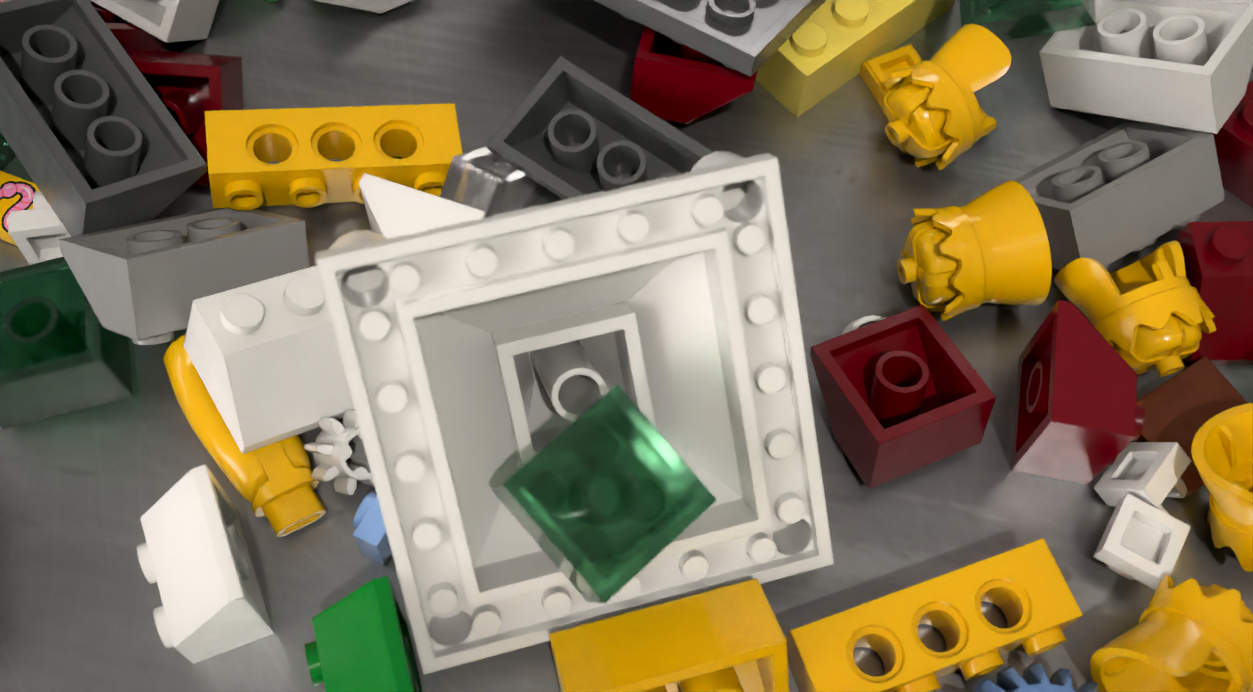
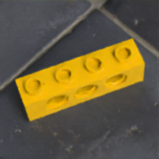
(307, 140)
(1019, 581)

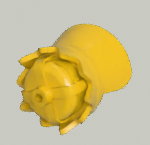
(934, 102)
(978, 253)
(1141, 309)
(1225, 463)
(1184, 643)

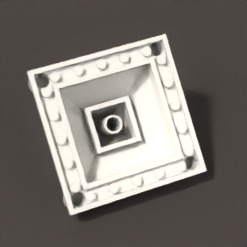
(509, 325)

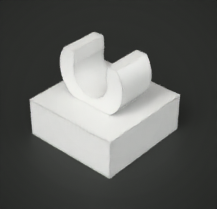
(37, 231)
(1146, 472)
(1141, 541)

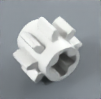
(332, 451)

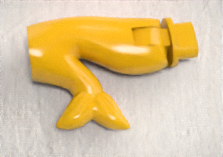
(270, 477)

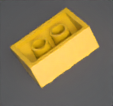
(685, 645)

